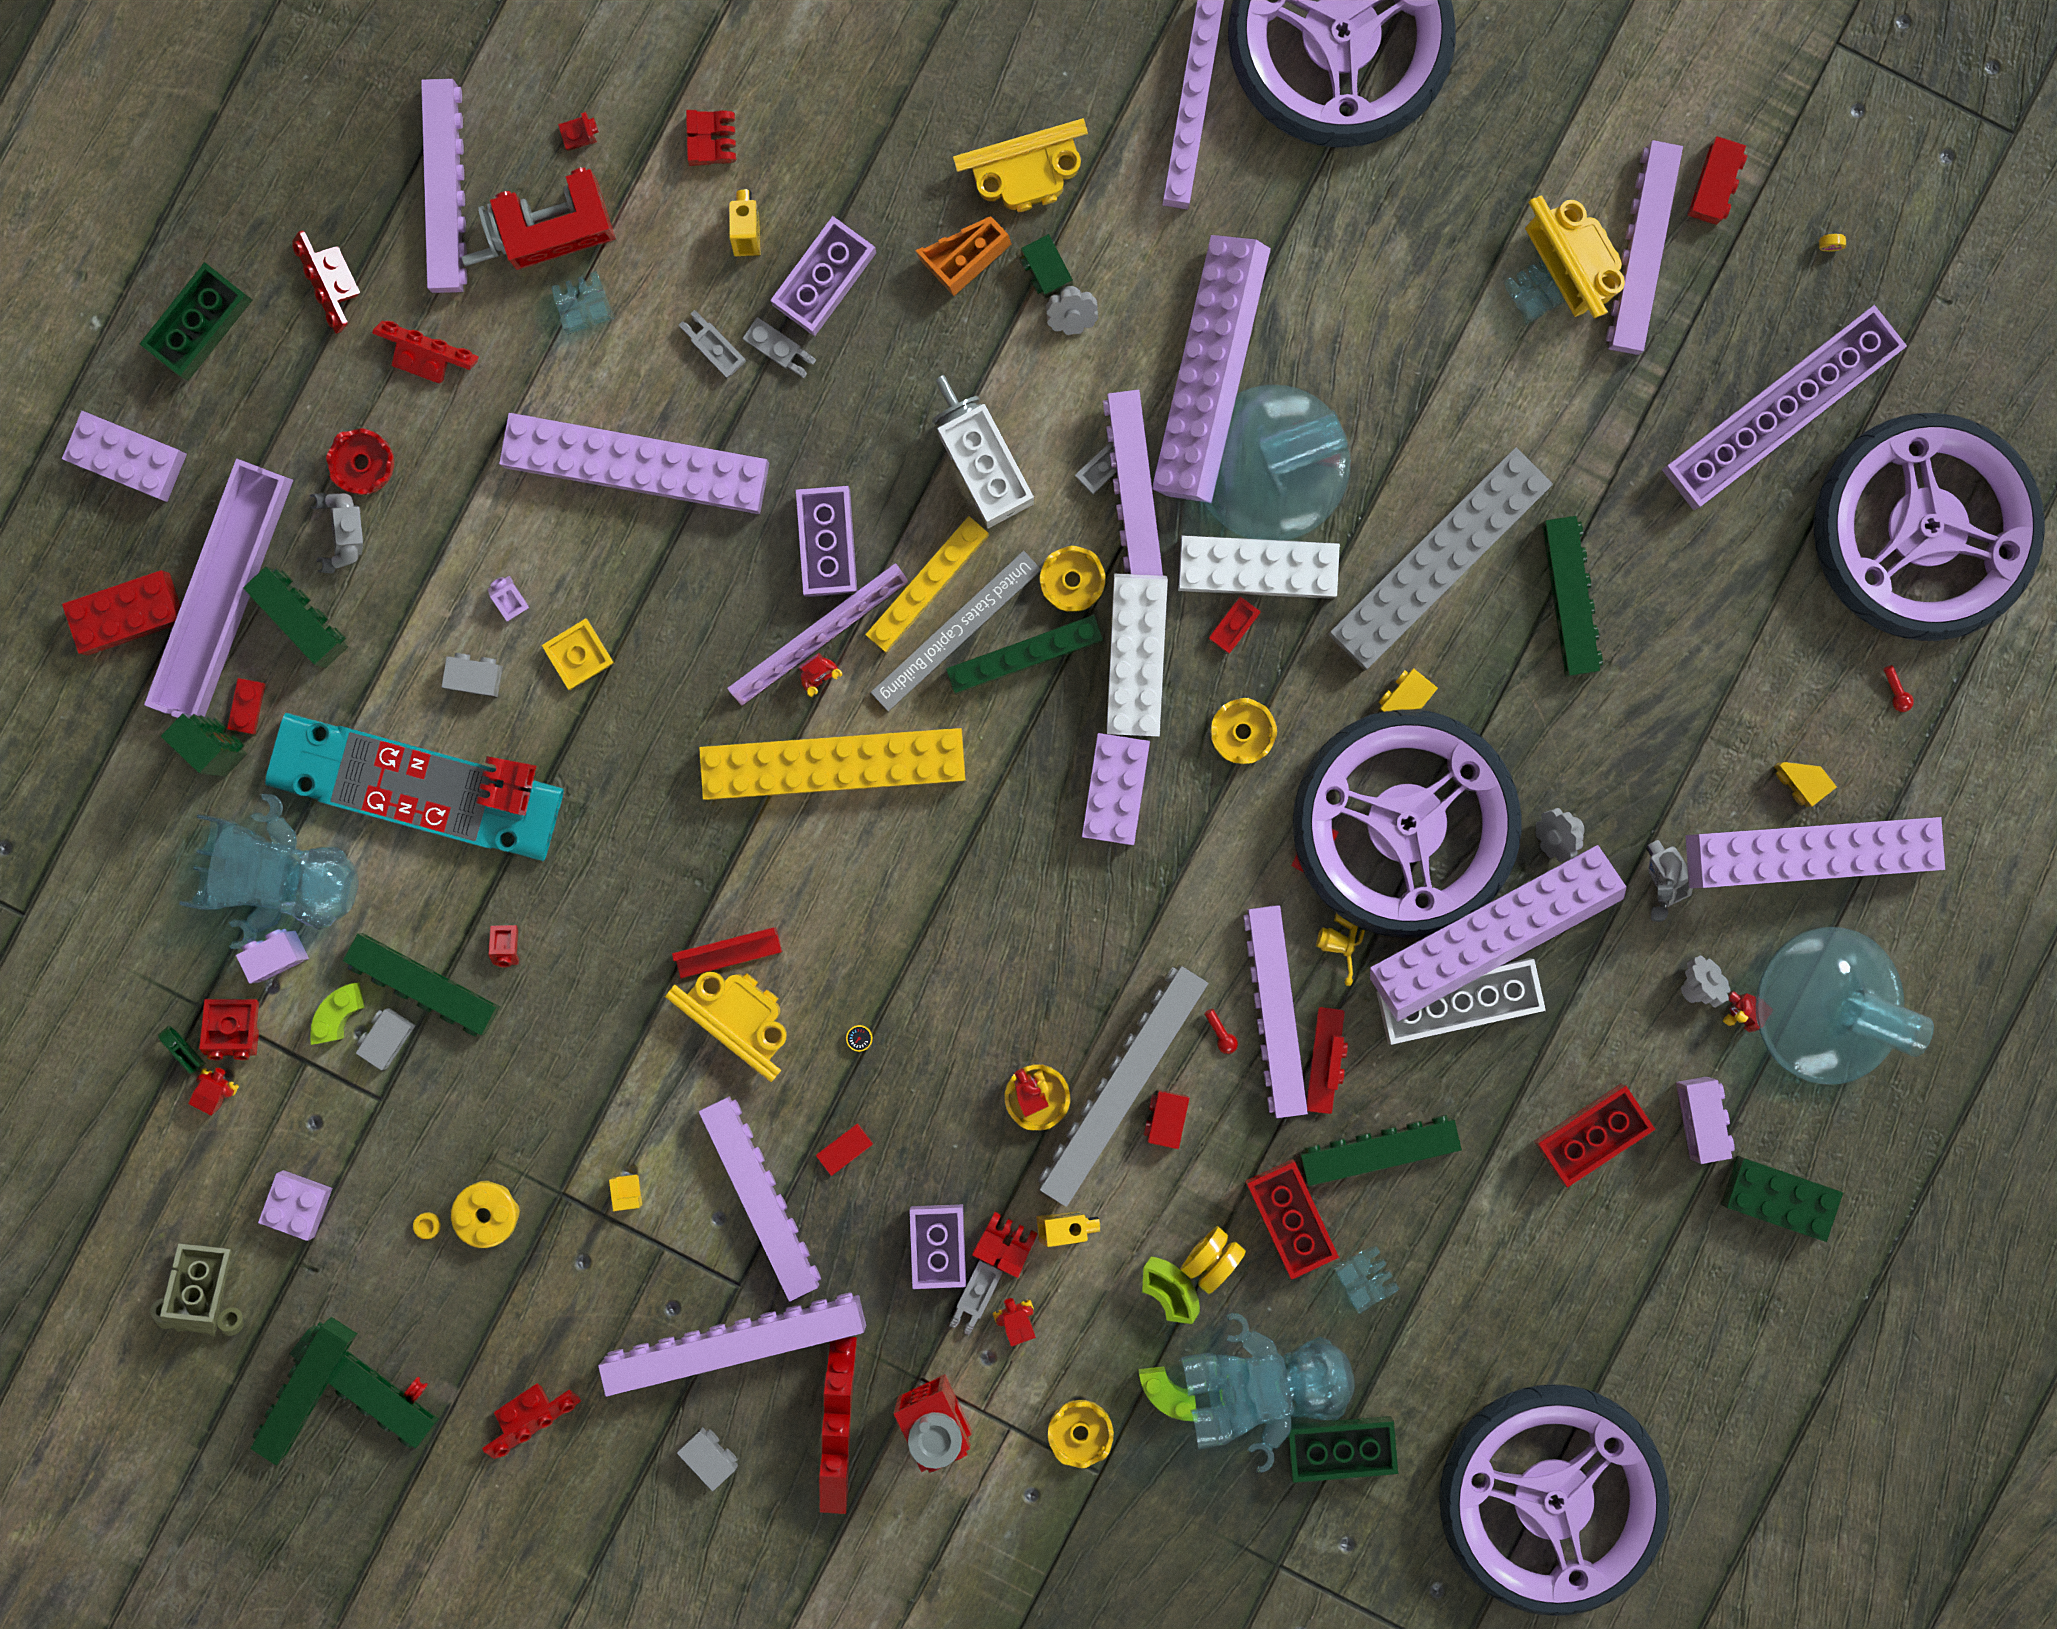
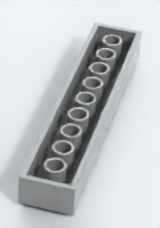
(1440, 558)
(1122, 1085)

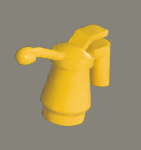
(1333, 941)

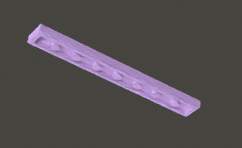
(818, 634)

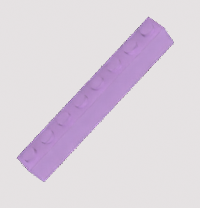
(1193, 103)
(442, 185)
(1645, 247)
(1133, 483)
(1276, 1010)
(759, 1198)

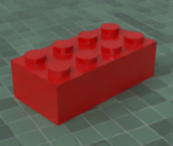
(123, 612)
(1594, 1135)
(1292, 1219)

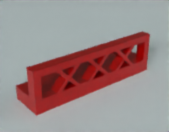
(728, 952)

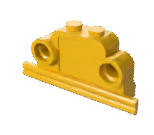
(1026, 167)
(1576, 255)
(736, 1016)

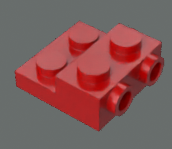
(229, 1028)

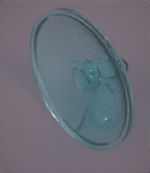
(1280, 464)
(1835, 1007)

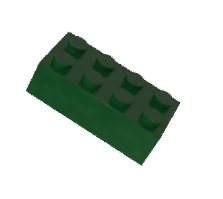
(196, 321)
(295, 617)
(204, 744)
(1781, 1198)
(1342, 1449)

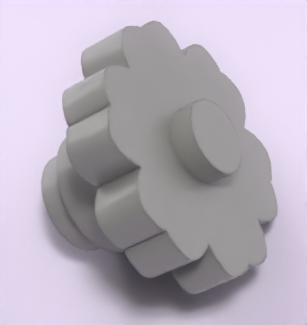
(1071, 311)
(1560, 834)
(1705, 983)

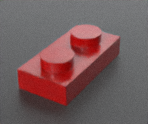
(1234, 625)
(246, 706)

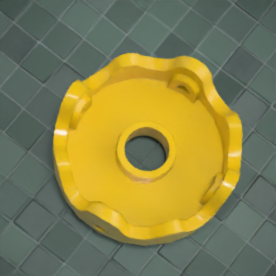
(1074, 560)
(1253, 715)
(1057, 1097)
(501, 1206)
(1085, 1451)

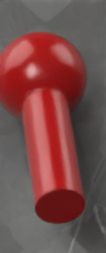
(1902, 700)
(1226, 1042)

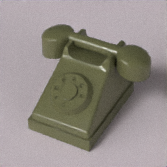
(197, 1293)

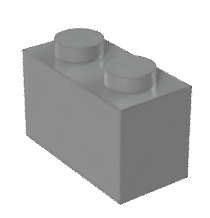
(472, 676)
(384, 1038)
(708, 1458)

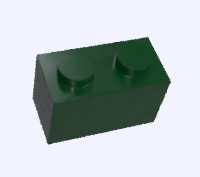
(1046, 266)

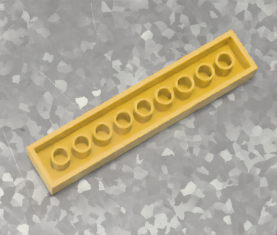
(832, 764)

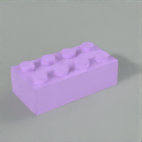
(823, 276)
(124, 456)
(826, 541)
(1115, 789)

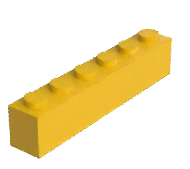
(927, 584)

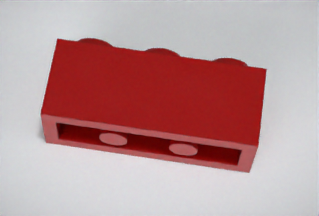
(1717, 180)

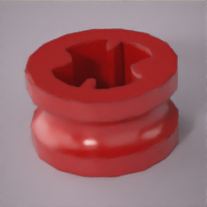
(415, 1389)

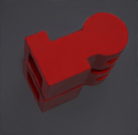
(699, 144)
(510, 796)
(1010, 1256)

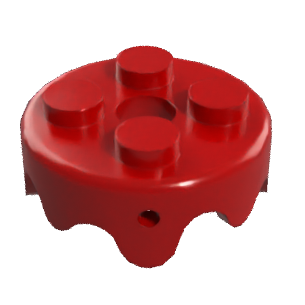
(342, 458)

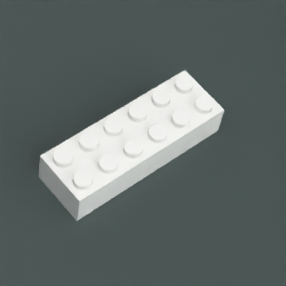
(1258, 567)
(1136, 654)
(1496, 996)

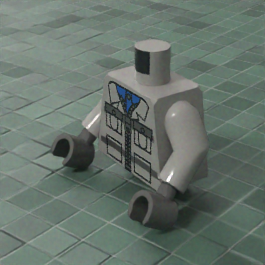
(345, 530)
(1670, 877)

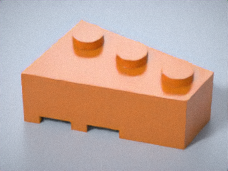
(965, 254)

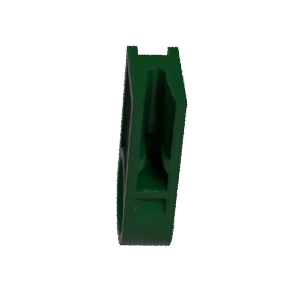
(181, 1050)

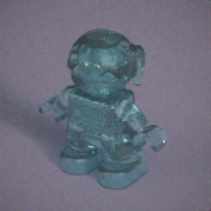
(272, 875)
(1262, 1389)

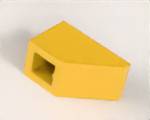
(1411, 692)
(1807, 782)

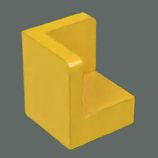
(625, 1192)

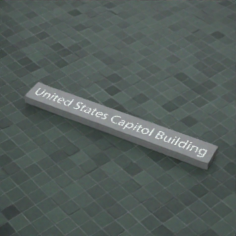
(956, 631)

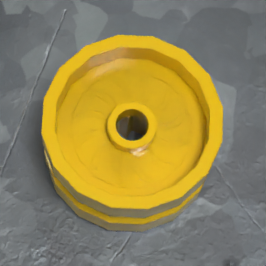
(1213, 1260)

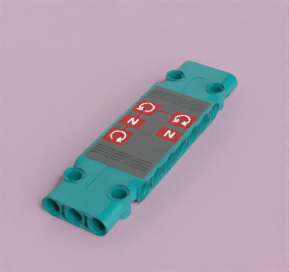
(407, 786)

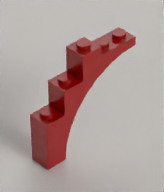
(836, 1425)

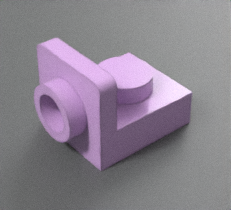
(507, 597)

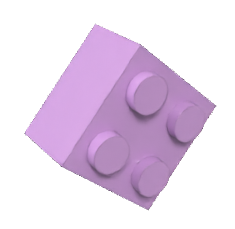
(270, 957)
(295, 1205)

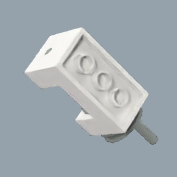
(981, 457)

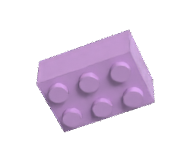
(1705, 1120)
(937, 1246)

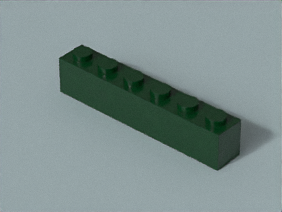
(1571, 596)
(1024, 654)
(421, 984)
(1380, 1151)
(303, 1390)
(376, 1397)

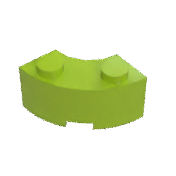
(334, 1012)
(1171, 1289)
(1165, 1394)

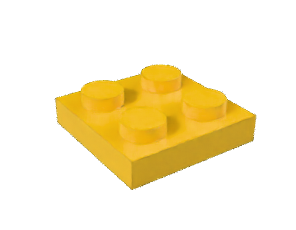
(577, 654)

